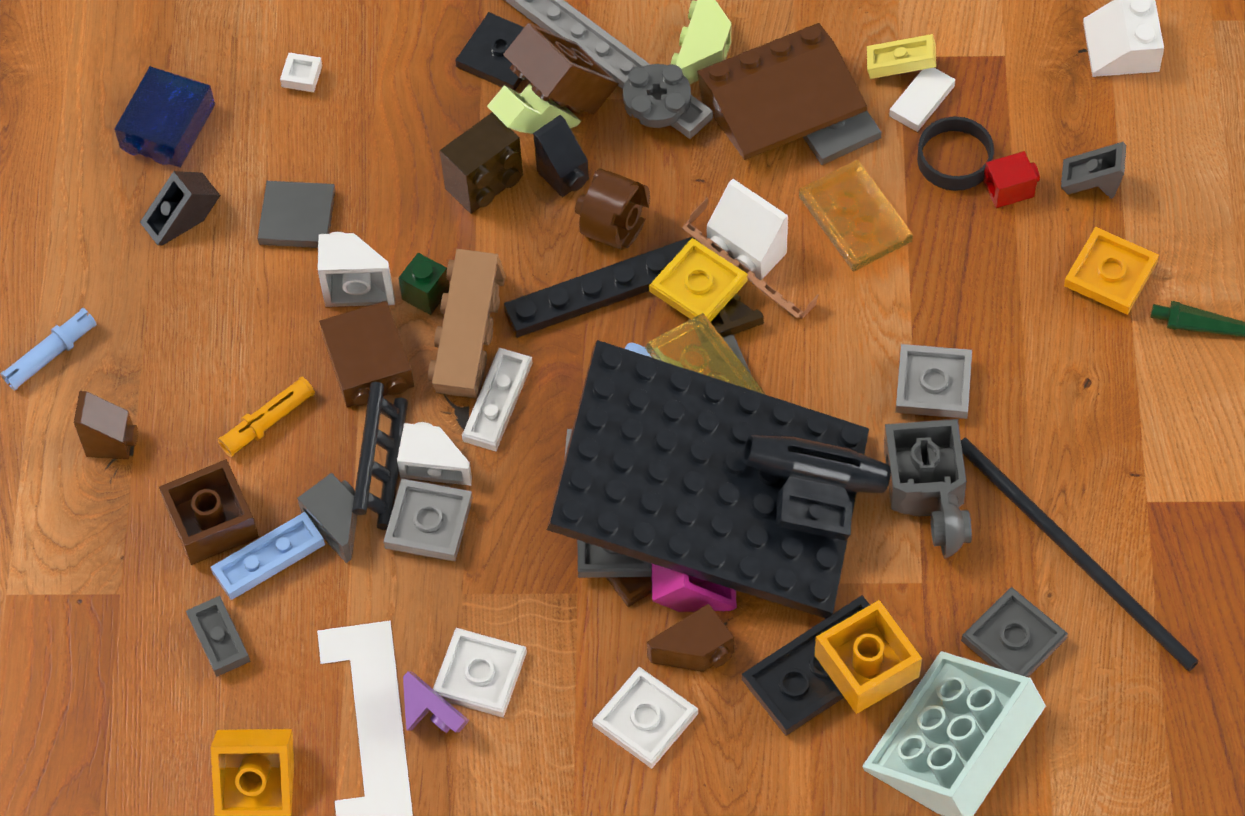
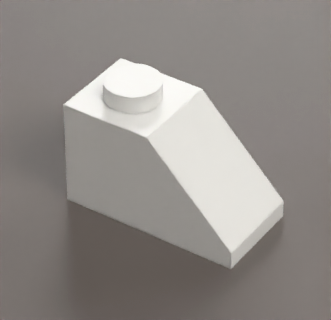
(431, 456)

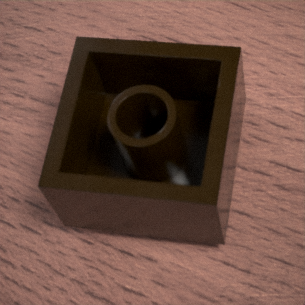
(482, 163)

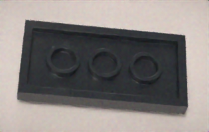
(792, 680)

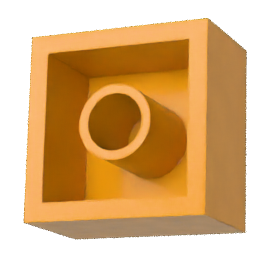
(867, 656)

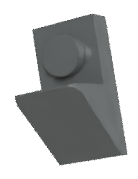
(1095, 168)

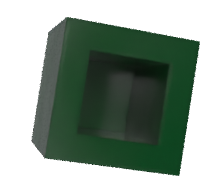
(424, 283)

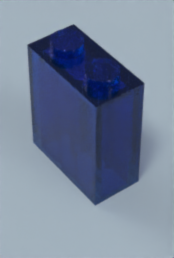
(164, 117)

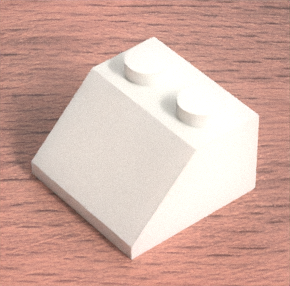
(1124, 38)
(749, 229)
(352, 272)

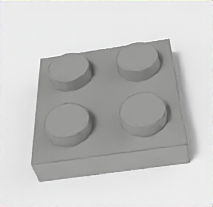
(934, 381)
(428, 520)

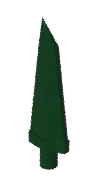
(1194, 319)

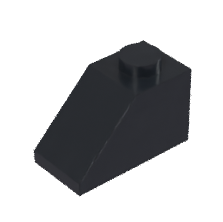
(560, 157)
(179, 206)

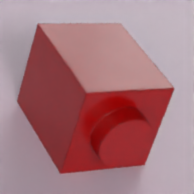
(1011, 179)

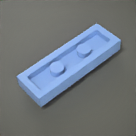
(267, 555)

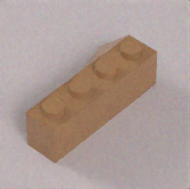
(466, 323)

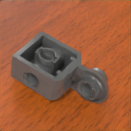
(929, 478)

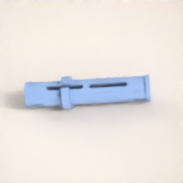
(58, 341)

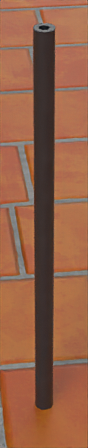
(1079, 556)

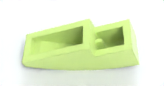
(527, 111)

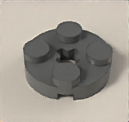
(654, 78)

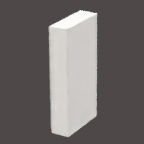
(922, 98)

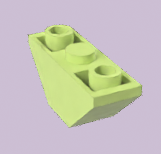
(704, 40)

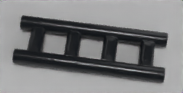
(368, 467)

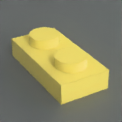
(901, 56)

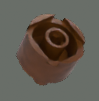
(612, 209)

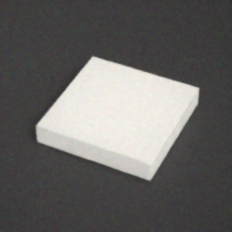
(480, 672)
(645, 717)

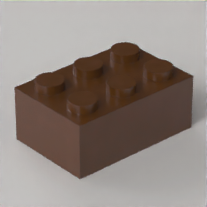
(559, 70)

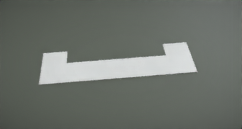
(377, 716)

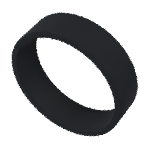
(954, 124)

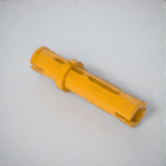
(254, 425)

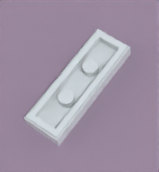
(497, 399)

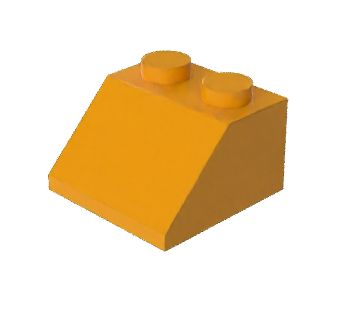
(252, 772)

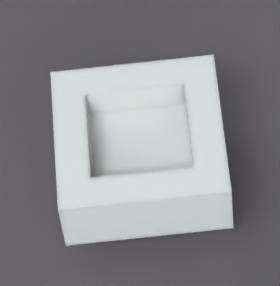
(301, 72)

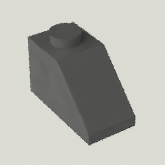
(330, 510)

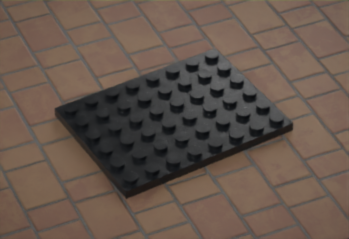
(666, 482)

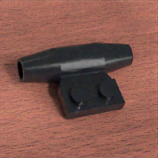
(816, 481)

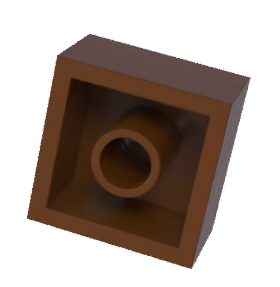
(209, 512)

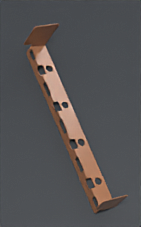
(761, 284)

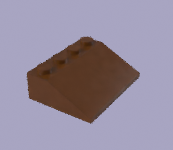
(780, 91)

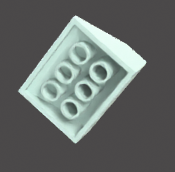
(956, 734)

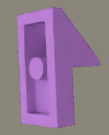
(421, 698)

